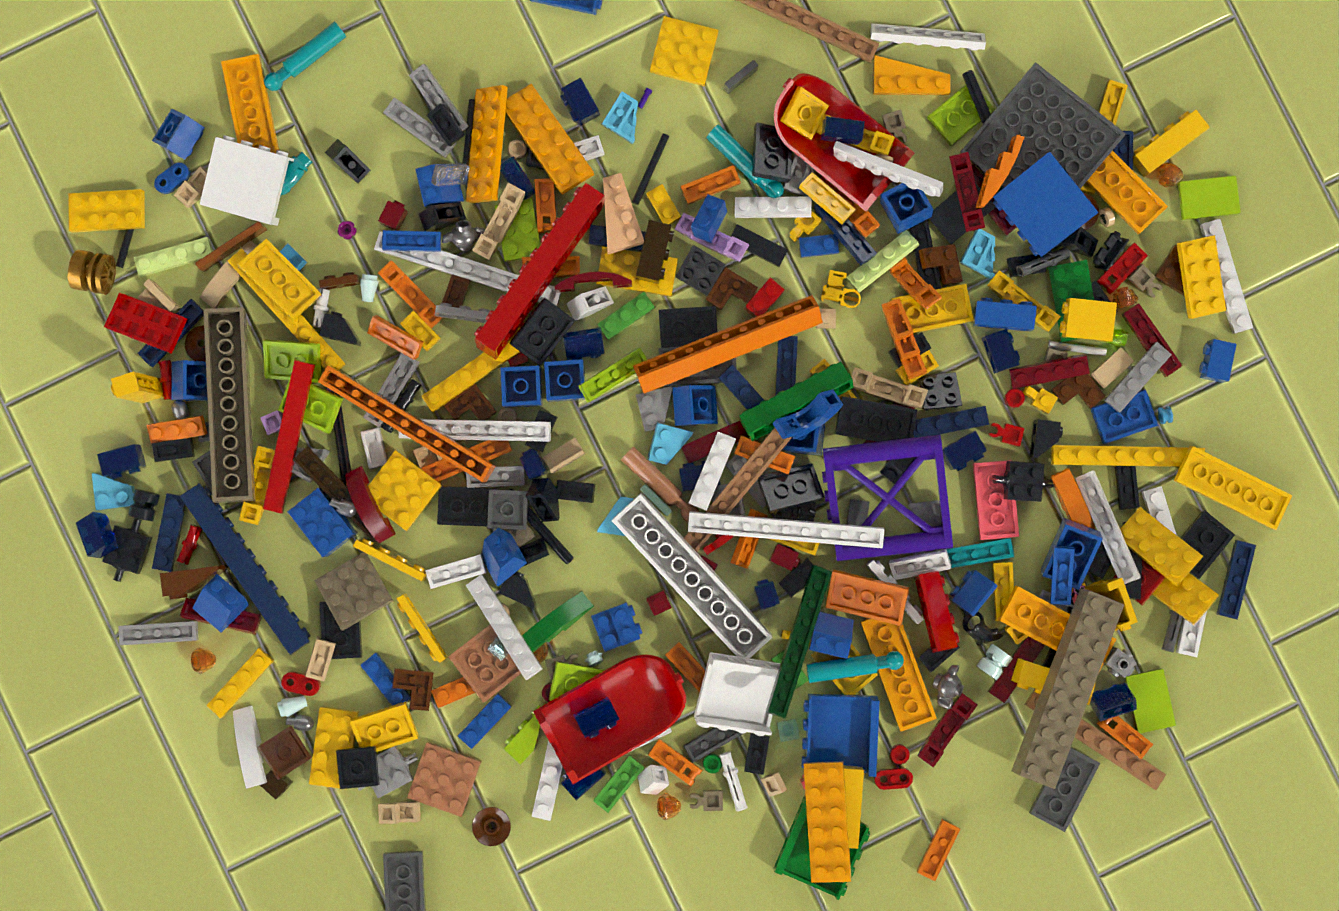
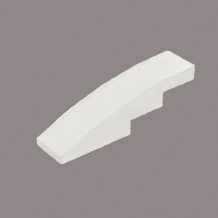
(247, 741)

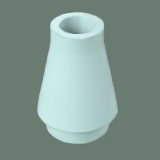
(368, 287)
(291, 705)

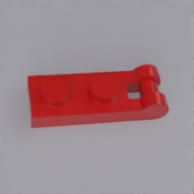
(1122, 268)

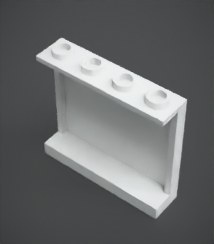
(245, 180)
(736, 694)

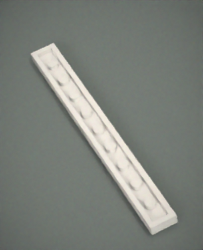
(464, 268)
(786, 529)

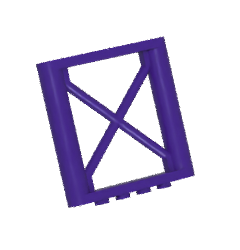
(920, 447)

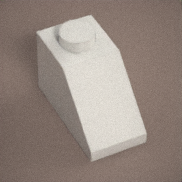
(589, 303)

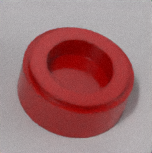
(1014, 398)
(899, 754)

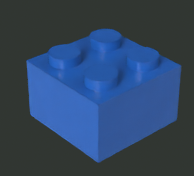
(905, 207)
(563, 380)
(521, 386)

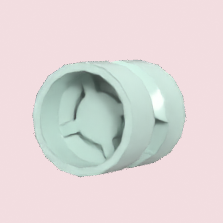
(994, 662)

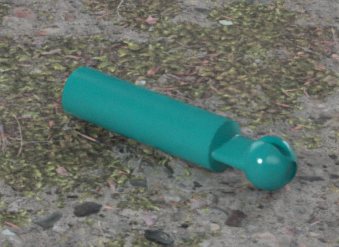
(305, 56)
(742, 160)
(852, 666)

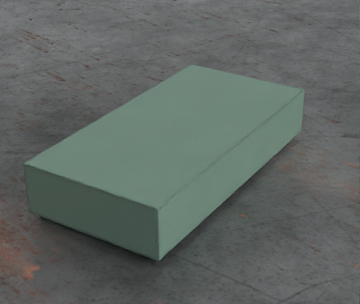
(656, 500)

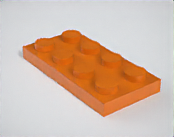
(867, 597)

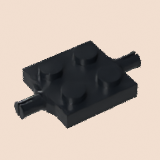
(1023, 481)
(130, 551)

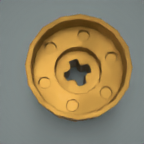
(91, 272)

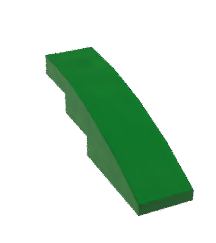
(557, 621)

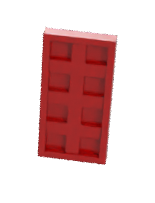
(145, 323)

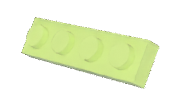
(172, 256)
(883, 261)

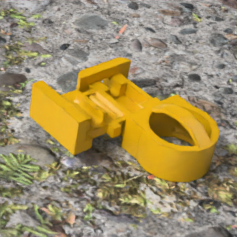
(835, 290)

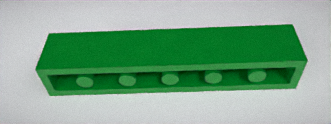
(760, 419)

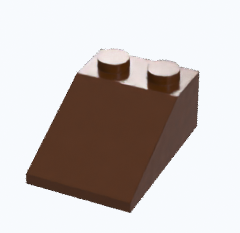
(179, 583)

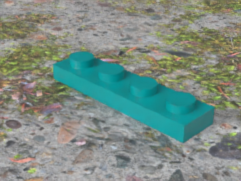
(980, 552)

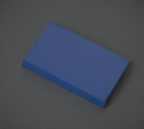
(1134, 418)

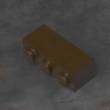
(654, 252)

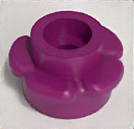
(347, 225)

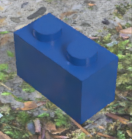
(709, 218)
(1217, 360)

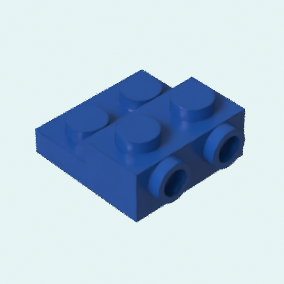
(616, 626)

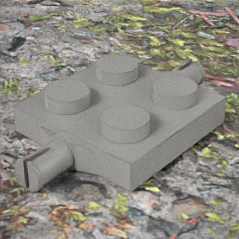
(392, 770)

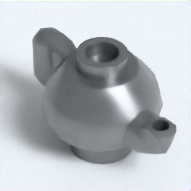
(463, 235)
(948, 686)

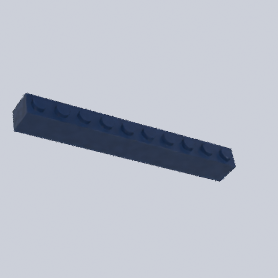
(245, 569)

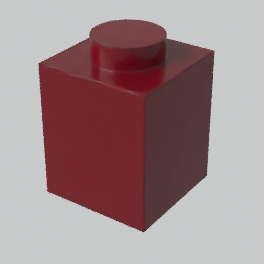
(393, 215)
(784, 557)
(659, 602)

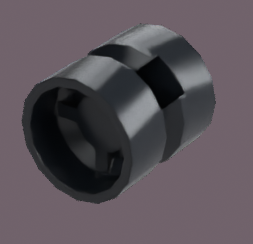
(138, 509)

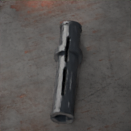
(405, 400)

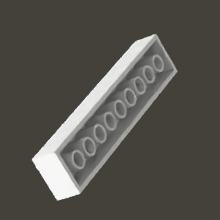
(692, 577)

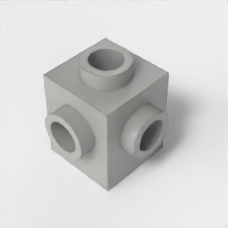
(1120, 662)

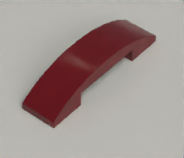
(966, 191)
(568, 284)
(701, 447)
(366, 506)
(946, 729)

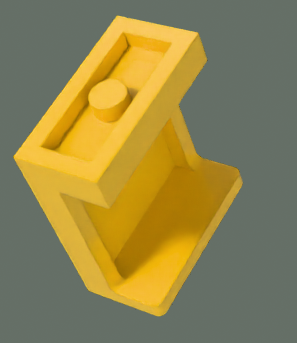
(1088, 319)
(1116, 590)

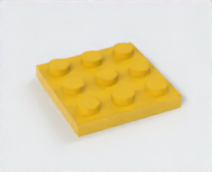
(684, 51)
(402, 490)

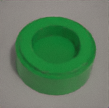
(712, 763)

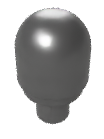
(180, 409)
(344, 507)
(301, 722)

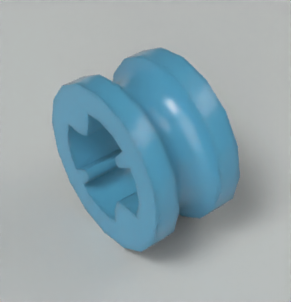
(1165, 415)

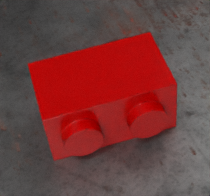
(764, 298)

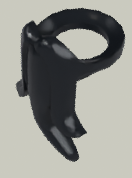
(981, 631)

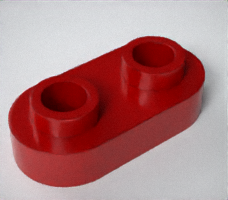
(300, 684)
(893, 780)

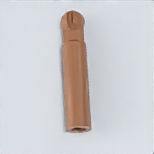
(657, 481)

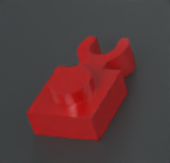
(1009, 434)
(721, 539)

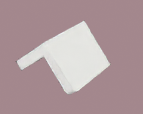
(653, 780)

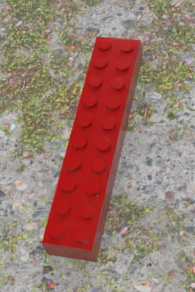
(539, 271)

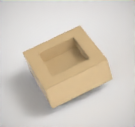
(828, 318)
(773, 784)

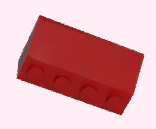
(936, 612)

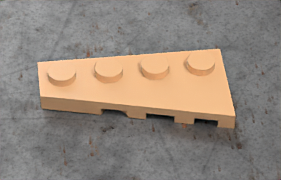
(621, 222)

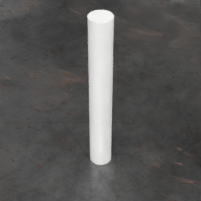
(1078, 348)

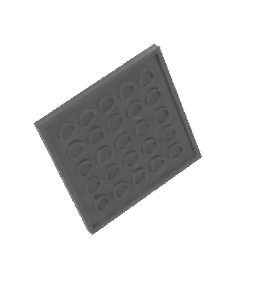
(1050, 121)

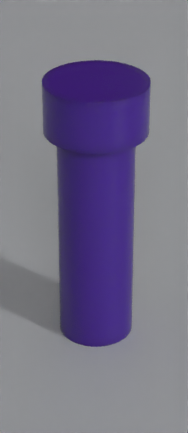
(647, 92)

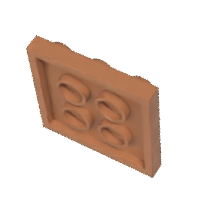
(481, 668)
(444, 779)

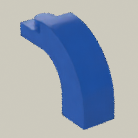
(811, 417)

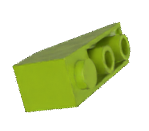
(525, 740)

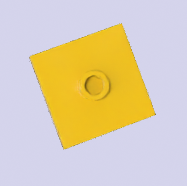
(804, 113)

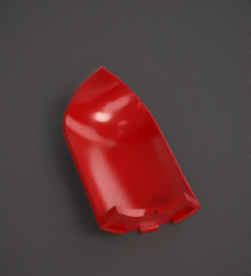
(856, 183)
(645, 698)

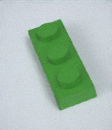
(626, 315)
(618, 783)

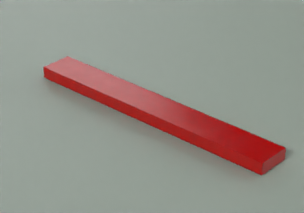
(288, 436)

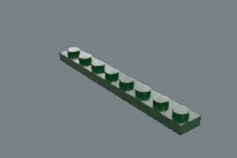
(798, 642)

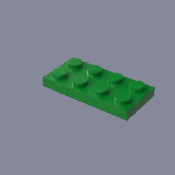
(1070, 281)

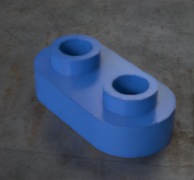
(173, 180)

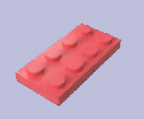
(995, 515)

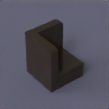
(274, 786)

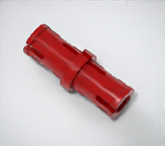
(166, 378)
(189, 544)

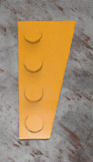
(901, 78)

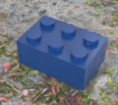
(1005, 315)
(322, 522)
(1085, 542)

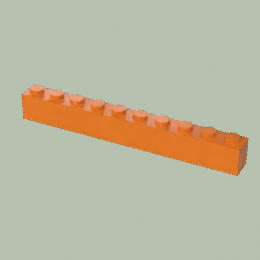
(728, 344)
(407, 423)

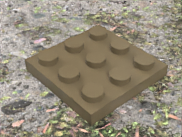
(353, 591)

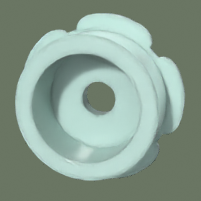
(594, 658)

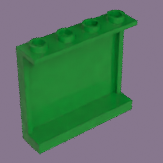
(795, 855)

